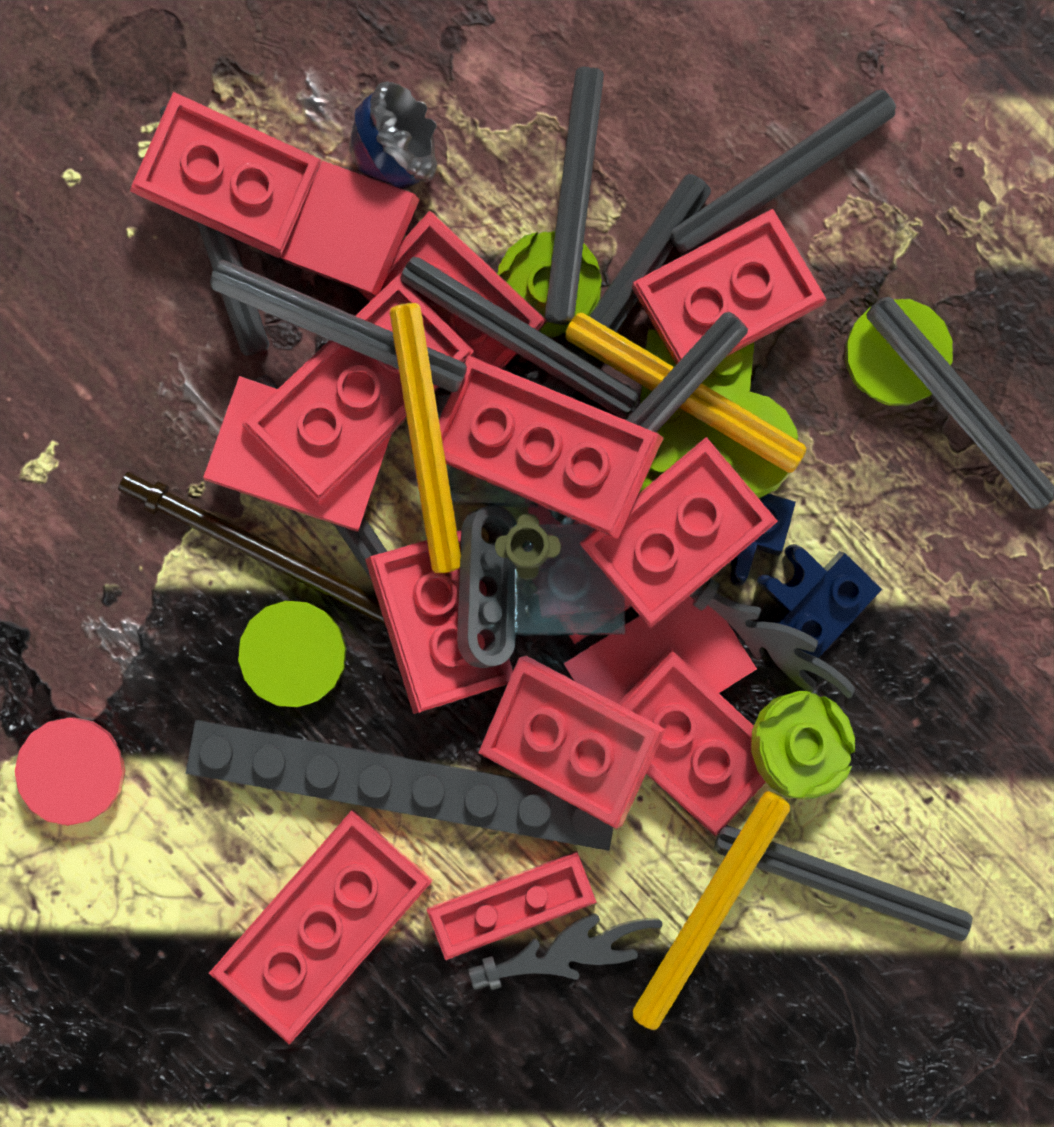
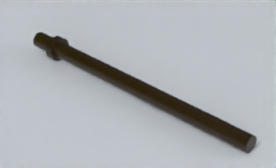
(159, 499)

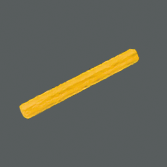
(702, 403)
(425, 437)
(711, 910)

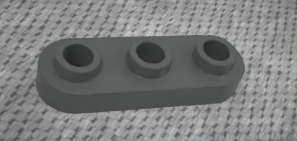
(490, 614)

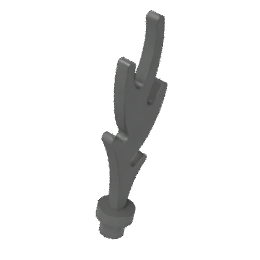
(778, 639)
(568, 946)

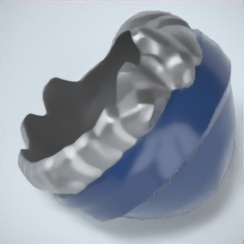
(393, 137)

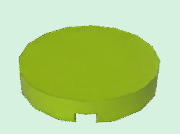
(534, 254)
(880, 369)
(292, 653)
(802, 745)

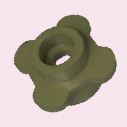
(527, 530)

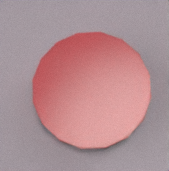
(69, 771)

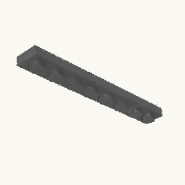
(390, 784)

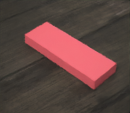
(511, 905)

